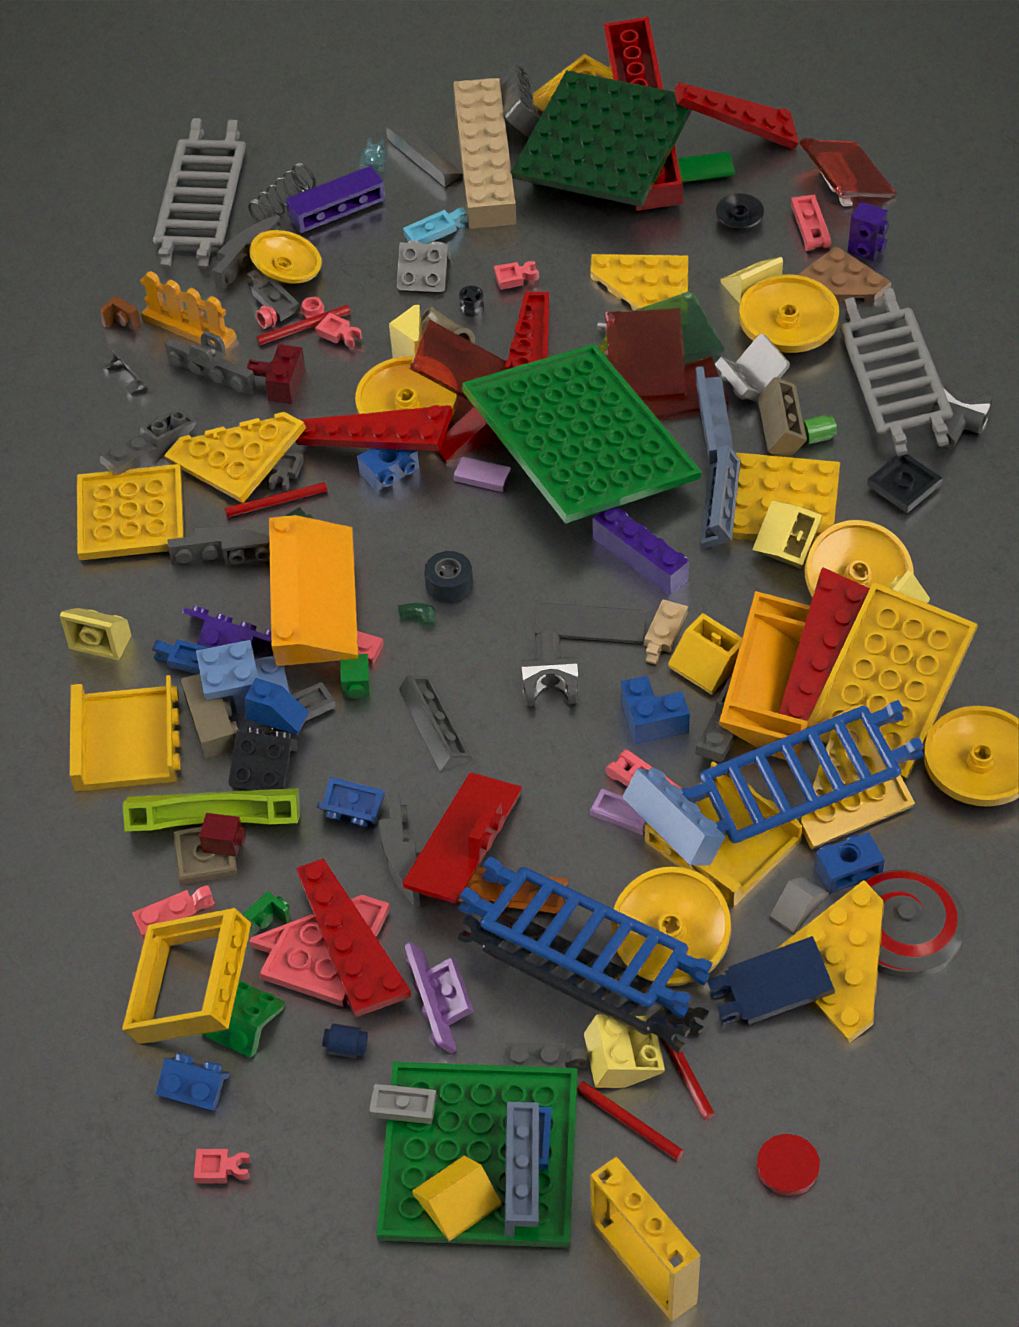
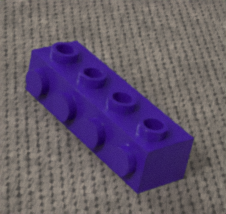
(335, 199)
(641, 549)

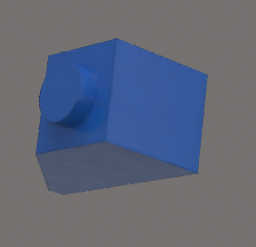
(274, 707)

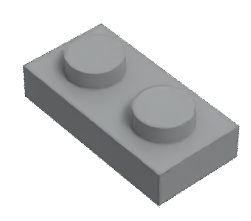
(402, 1103)

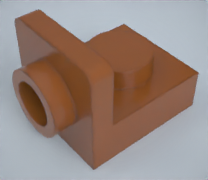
(119, 311)

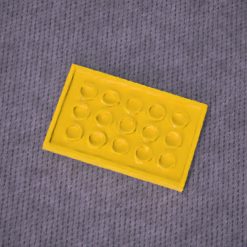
(893, 654)

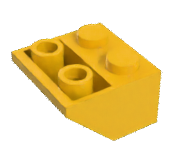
(706, 653)

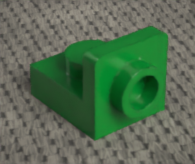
(264, 909)

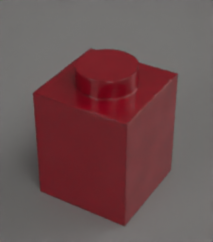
(222, 834)

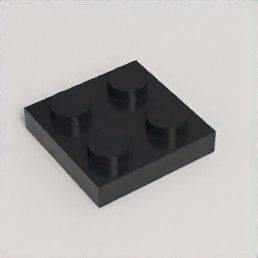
(904, 482)

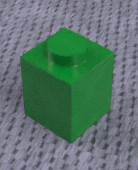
(355, 677)

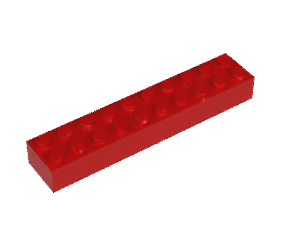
(635, 61)

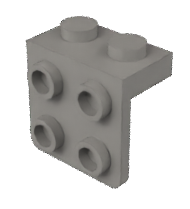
(422, 266)
(754, 368)

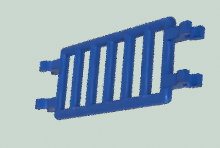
(890, 714)
(675, 1001)

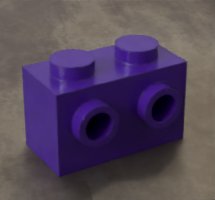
(868, 231)

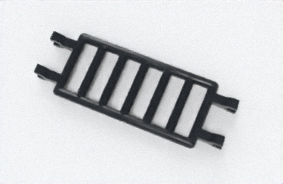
(655, 1024)

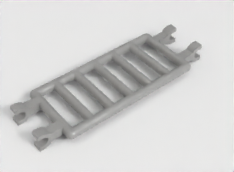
(204, 243)
(895, 428)

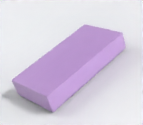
(482, 474)
(615, 810)

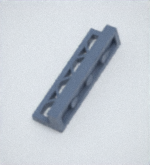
(713, 414)
(721, 498)
(521, 1166)

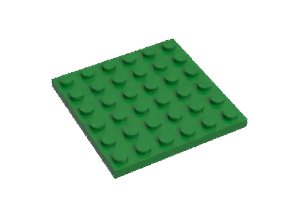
(472, 1124)

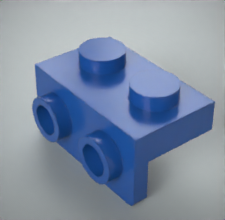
(352, 801)
(191, 1081)

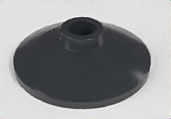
(740, 210)

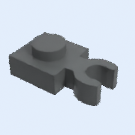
(285, 469)

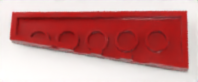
(749, 116)
(531, 330)
(381, 430)
(826, 628)
(358, 957)

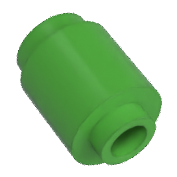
(819, 429)

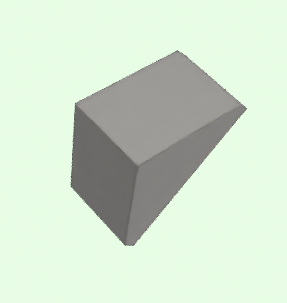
(797, 903)

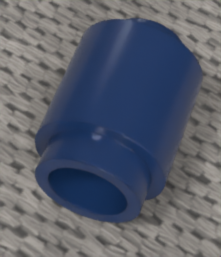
(345, 1041)

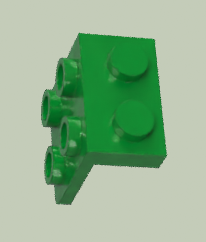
(250, 1013)

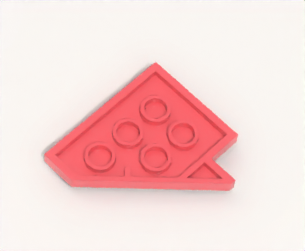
(301, 957)

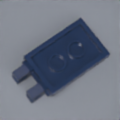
(773, 983)

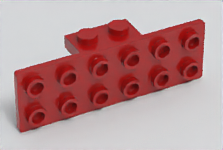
(462, 837)

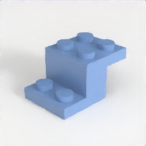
(232, 670)

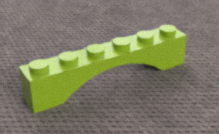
(172, 810)

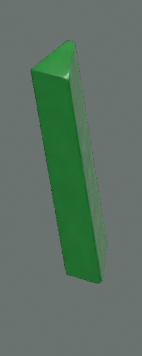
(706, 166)

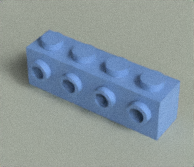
(673, 816)

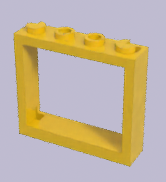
(219, 999)
(644, 1238)

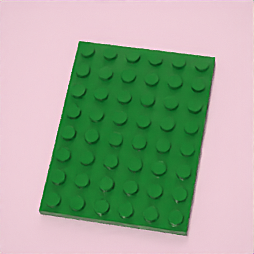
(580, 432)

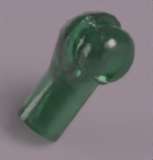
(417, 608)

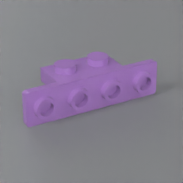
(442, 995)

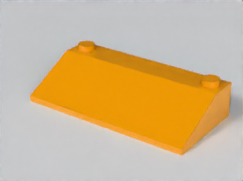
(312, 591)
(763, 673)

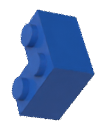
(651, 716)

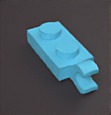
(436, 226)

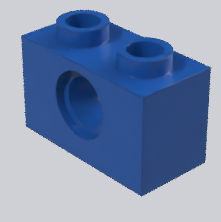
(386, 466)
(839, 874)

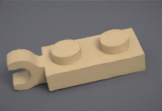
(664, 629)

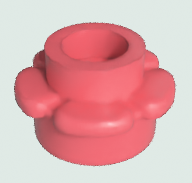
(311, 307)
(266, 317)

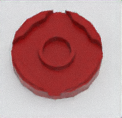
(788, 1164)

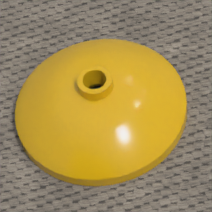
(285, 256)

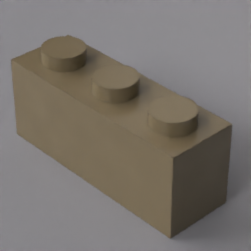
(781, 418)
(209, 718)

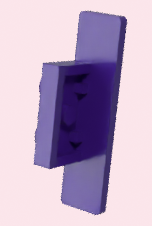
(222, 631)

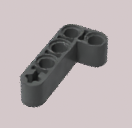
(518, 100)

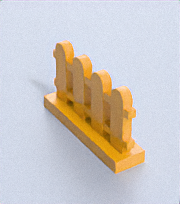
(173, 316)

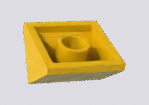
(458, 1197)

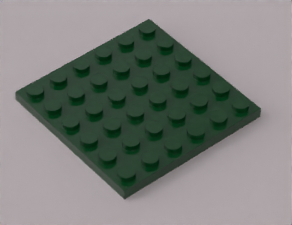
(602, 138)

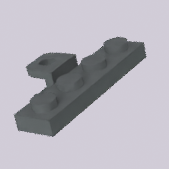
(208, 362)

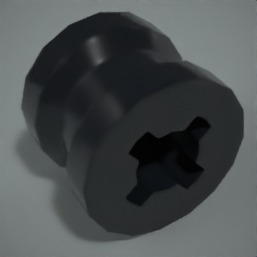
(471, 301)

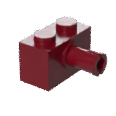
(282, 373)

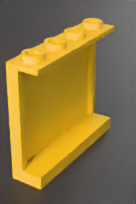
(124, 737)
(739, 865)

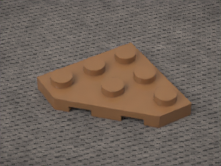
(846, 276)

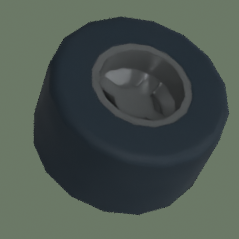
(448, 576)

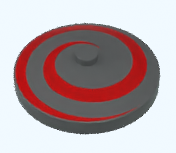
(919, 923)

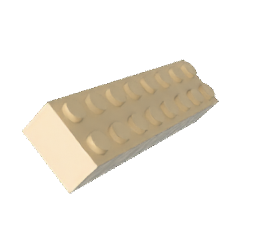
(484, 153)

